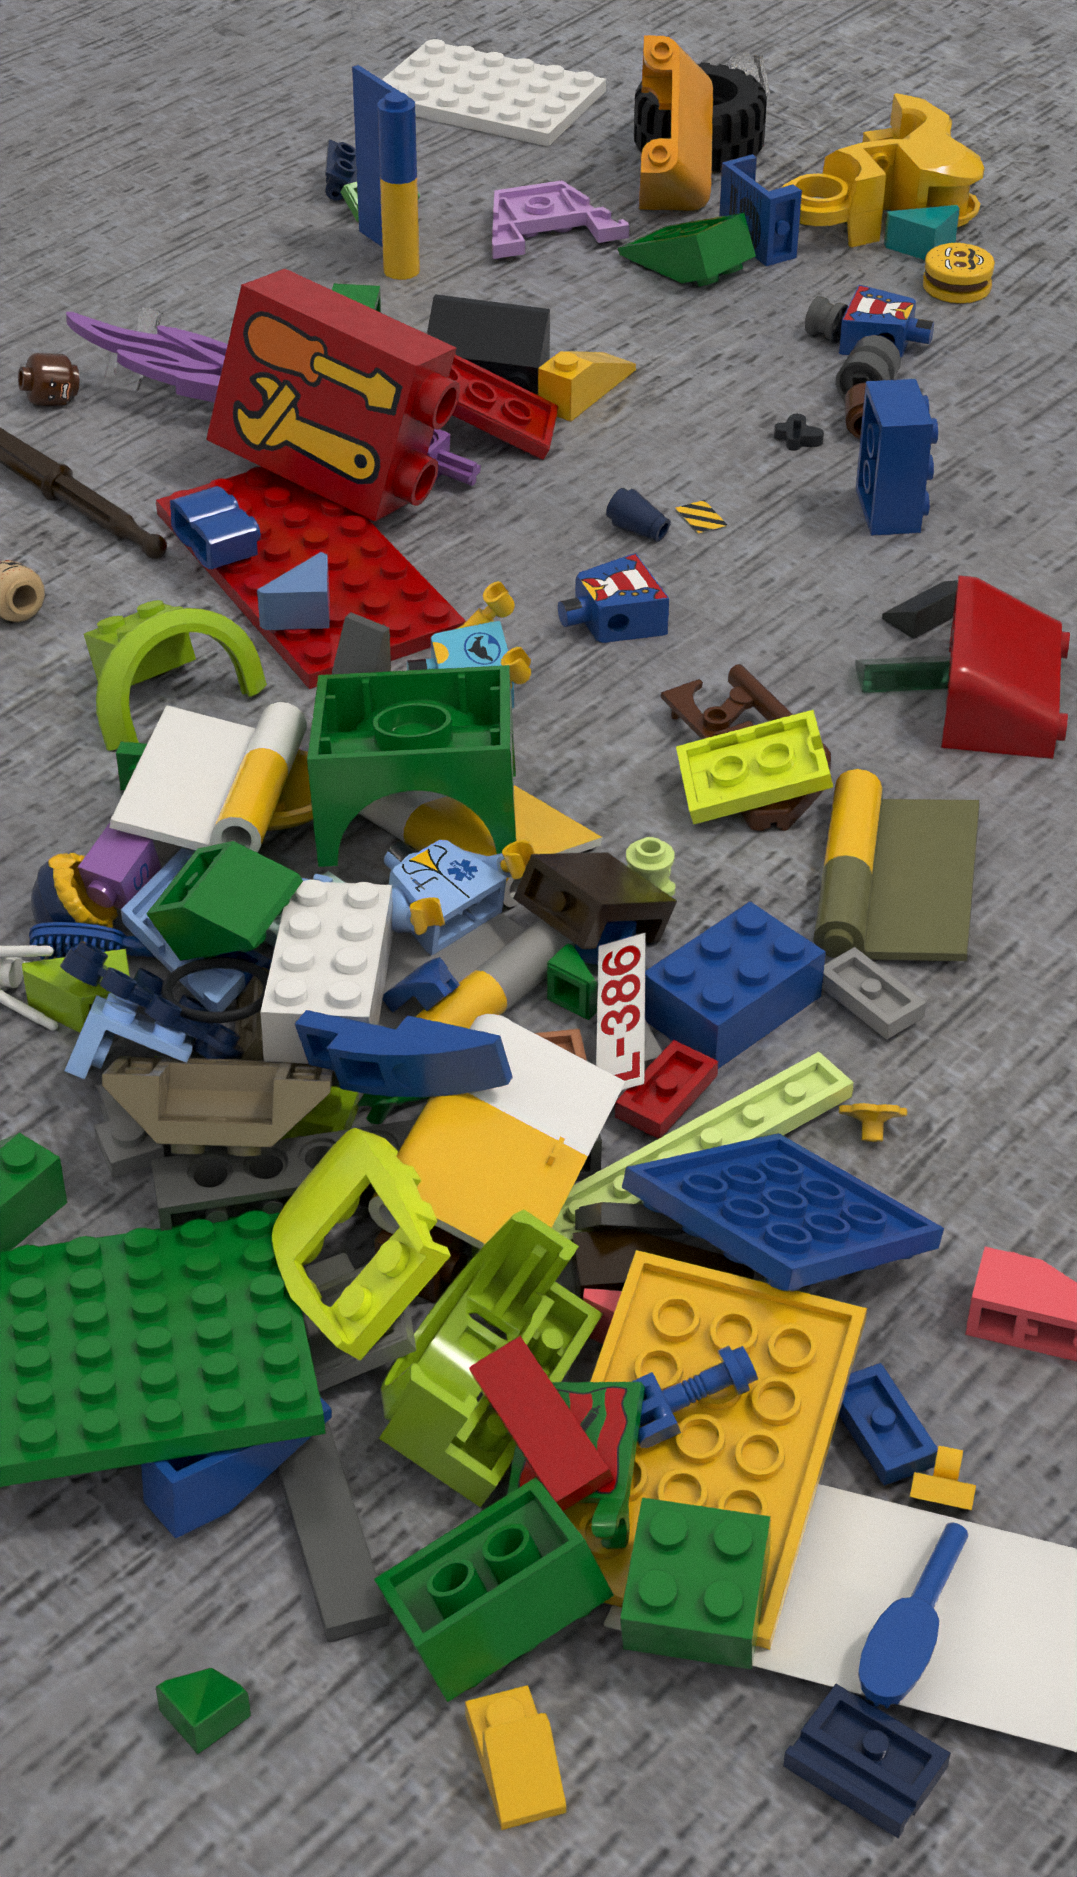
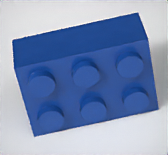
(895, 456)
(733, 984)

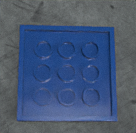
(782, 1210)

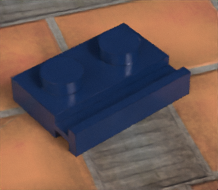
(867, 1760)

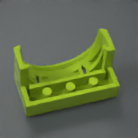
(432, 1392)

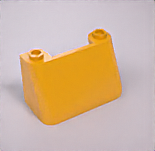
(677, 169)

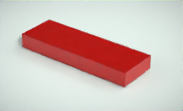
(541, 1423)

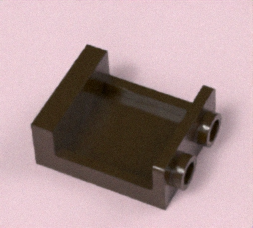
(588, 890)

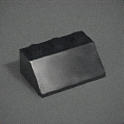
(495, 336)

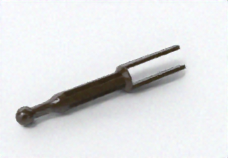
(57, 483)

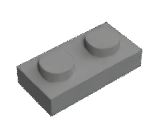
(872, 993)

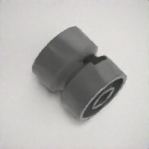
(870, 360)

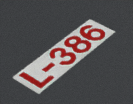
(622, 1009)

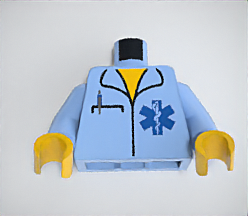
(449, 890)

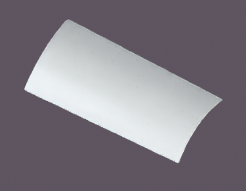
(1003, 1615)

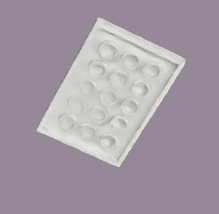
(494, 91)

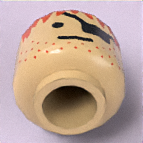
(20, 592)

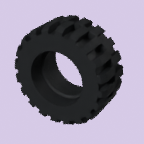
(736, 116)

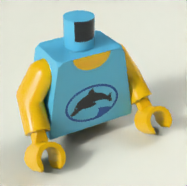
(479, 641)

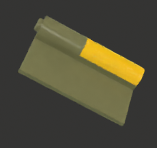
(896, 874)

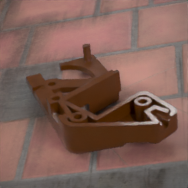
(717, 720)

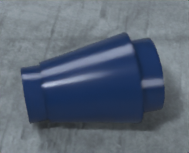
(636, 514)

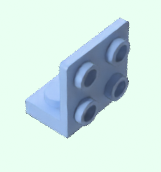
(120, 1017)

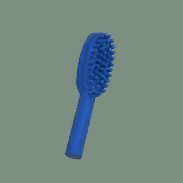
(64, 935)
(908, 1629)

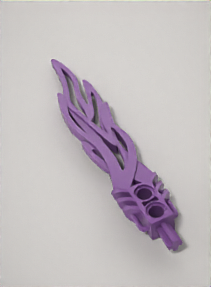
(195, 368)

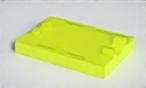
(753, 767)

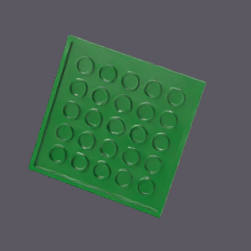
(149, 1349)

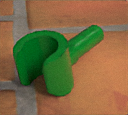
(383, 1105)

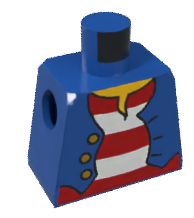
(883, 315)
(617, 602)

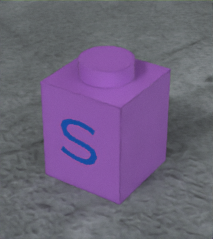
(118, 867)

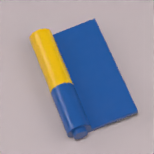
(387, 171)

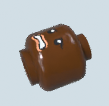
(49, 379)

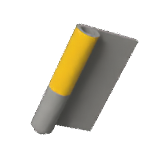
(491, 963)

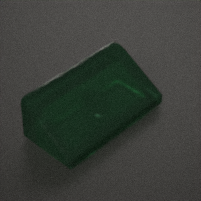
(903, 673)

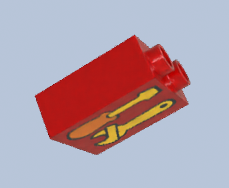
(332, 394)

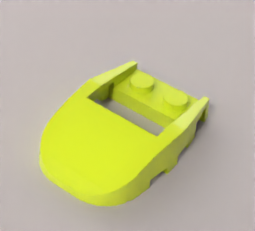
(396, 1271)

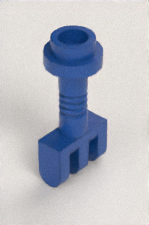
(660, 1404)

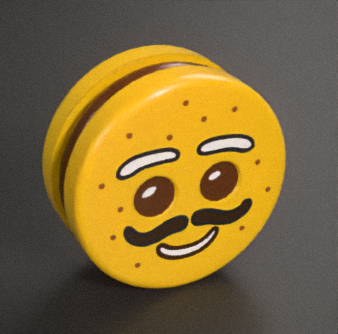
(958, 273)

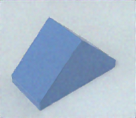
(297, 598)

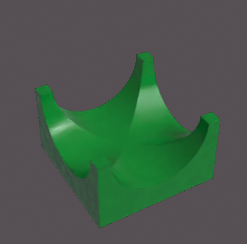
(411, 733)

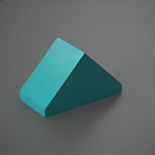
(921, 229)

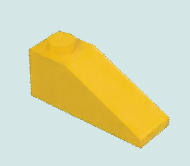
(580, 379)

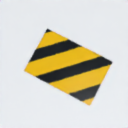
(701, 516)

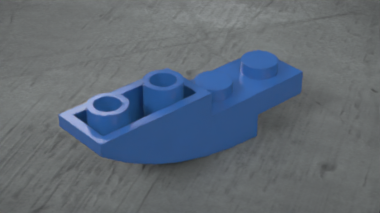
(407, 1061)

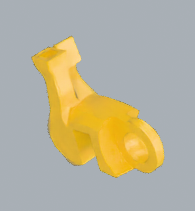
(893, 170)

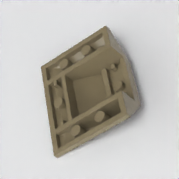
(216, 1100)

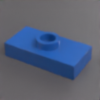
(885, 1426)

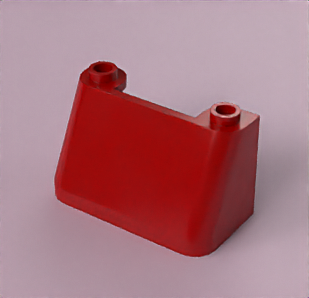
(1003, 674)

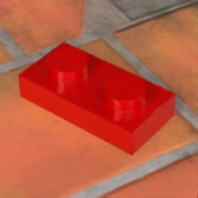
(668, 1089)

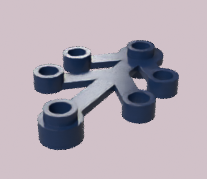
(145, 989)

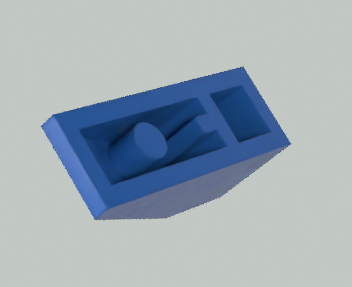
(209, 1485)

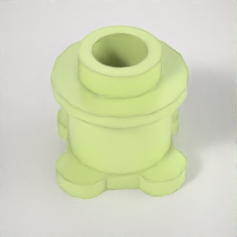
(652, 861)

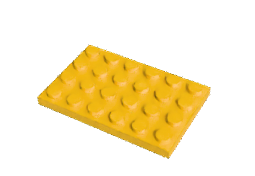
(733, 1450)

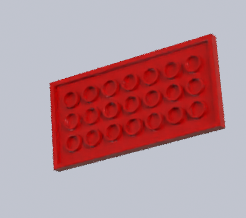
(363, 570)

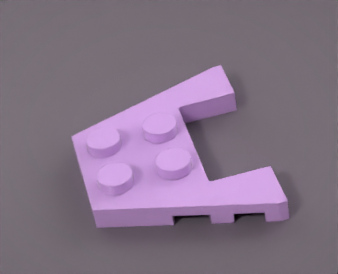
(543, 208)

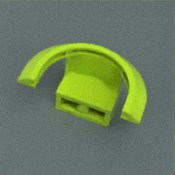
(150, 644)

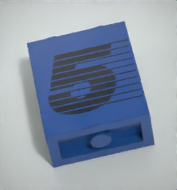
(770, 215)

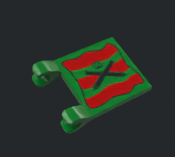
(611, 1421)

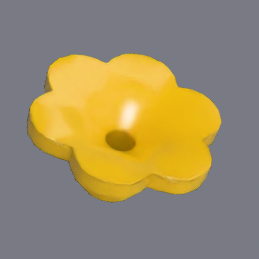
(872, 1118)

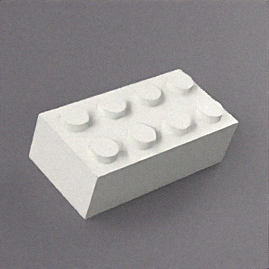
(327, 961)

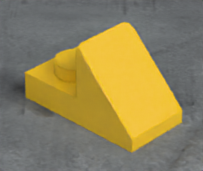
(516, 1756)

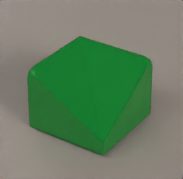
(571, 983)
(203, 1706)

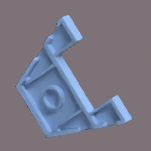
(212, 987)

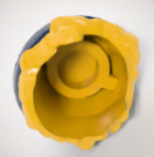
(62, 897)

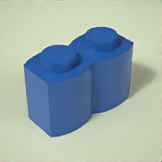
(214, 527)

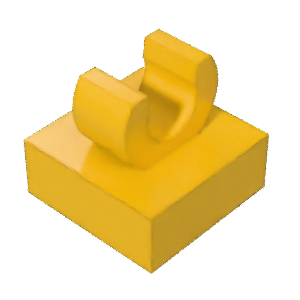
(944, 1484)

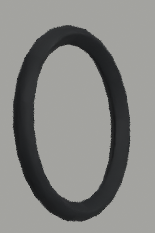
(212, 963)

